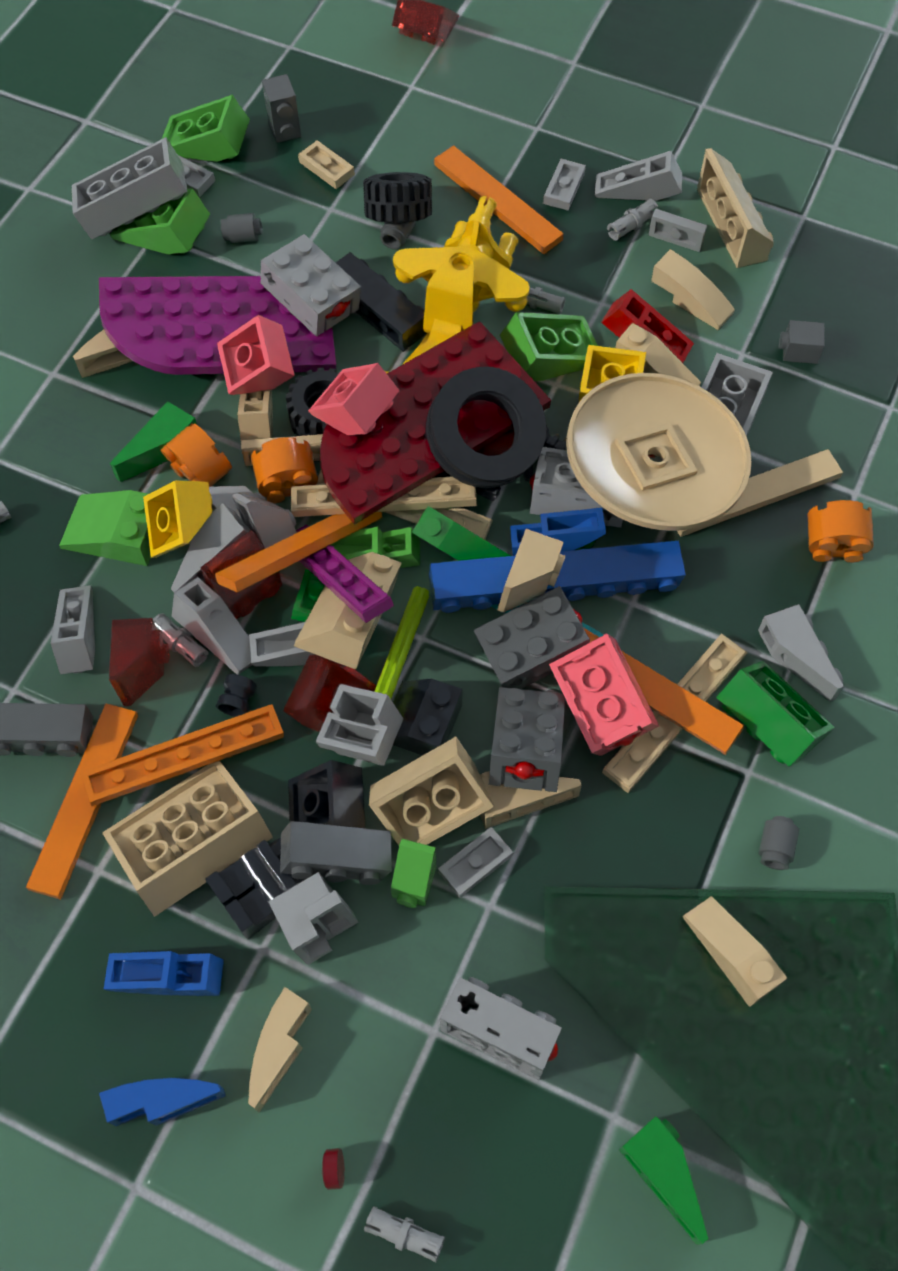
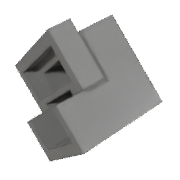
(361, 725)
(311, 916)

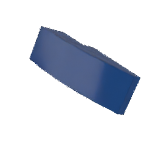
(571, 527)
(164, 973)
(157, 1099)

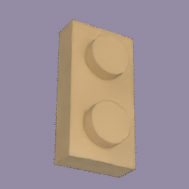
(326, 164)

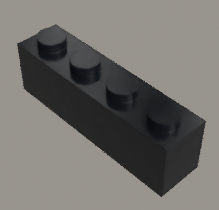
(385, 306)

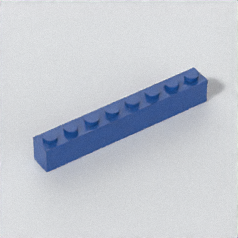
(583, 573)

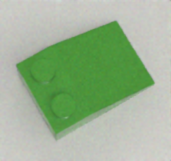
(209, 130)
(168, 228)
(547, 343)
(109, 527)

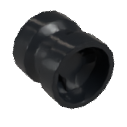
(236, 695)

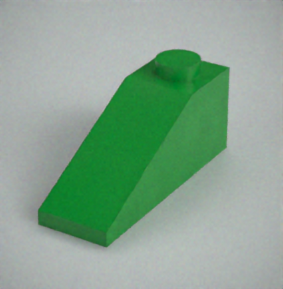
(144, 449)
(454, 538)
(663, 1167)

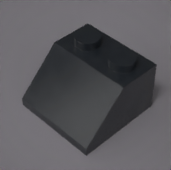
(427, 712)
(328, 795)

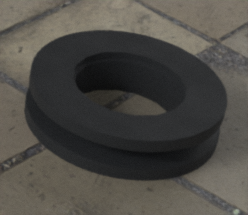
(513, 397)

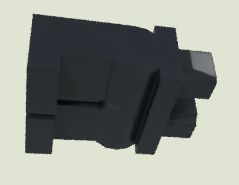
(250, 884)

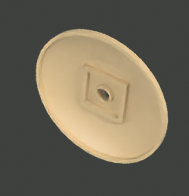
(665, 416)

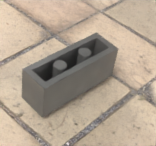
(44, 728)
(335, 852)

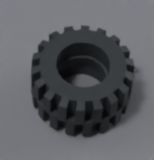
(397, 197)
(303, 396)

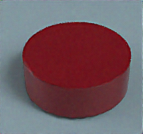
(333, 1168)

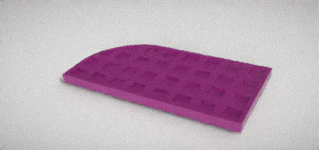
(180, 320)

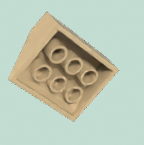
(186, 836)

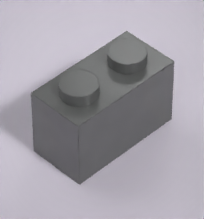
(281, 108)

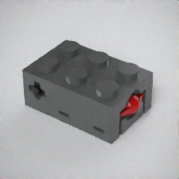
(531, 638)
(527, 740)

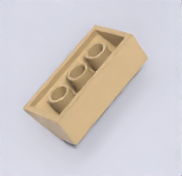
(733, 211)
(334, 628)

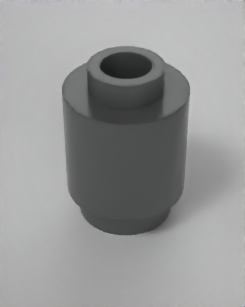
(241, 228)
(395, 234)
(778, 843)

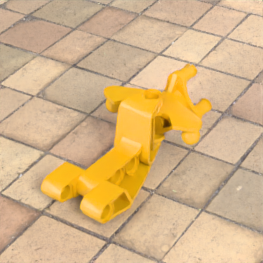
(462, 275)

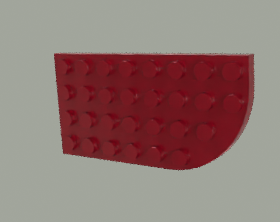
(395, 456)

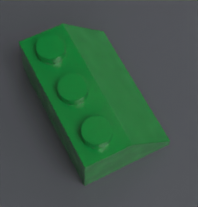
(774, 713)

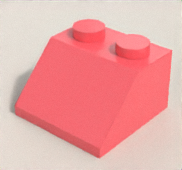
(255, 357)
(356, 399)

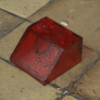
(425, 19)
(240, 602)
(136, 657)
(317, 687)

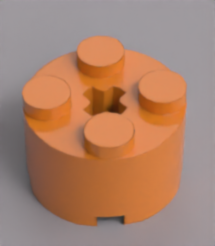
(196, 457)
(283, 465)
(840, 531)

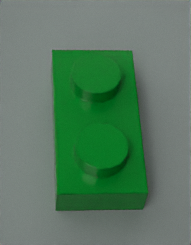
(307, 596)

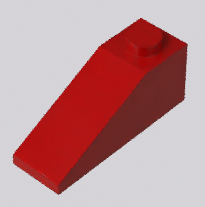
(633, 309)

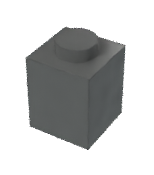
(802, 341)

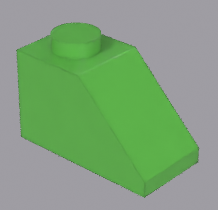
(413, 873)

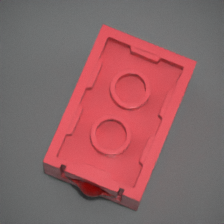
(603, 695)

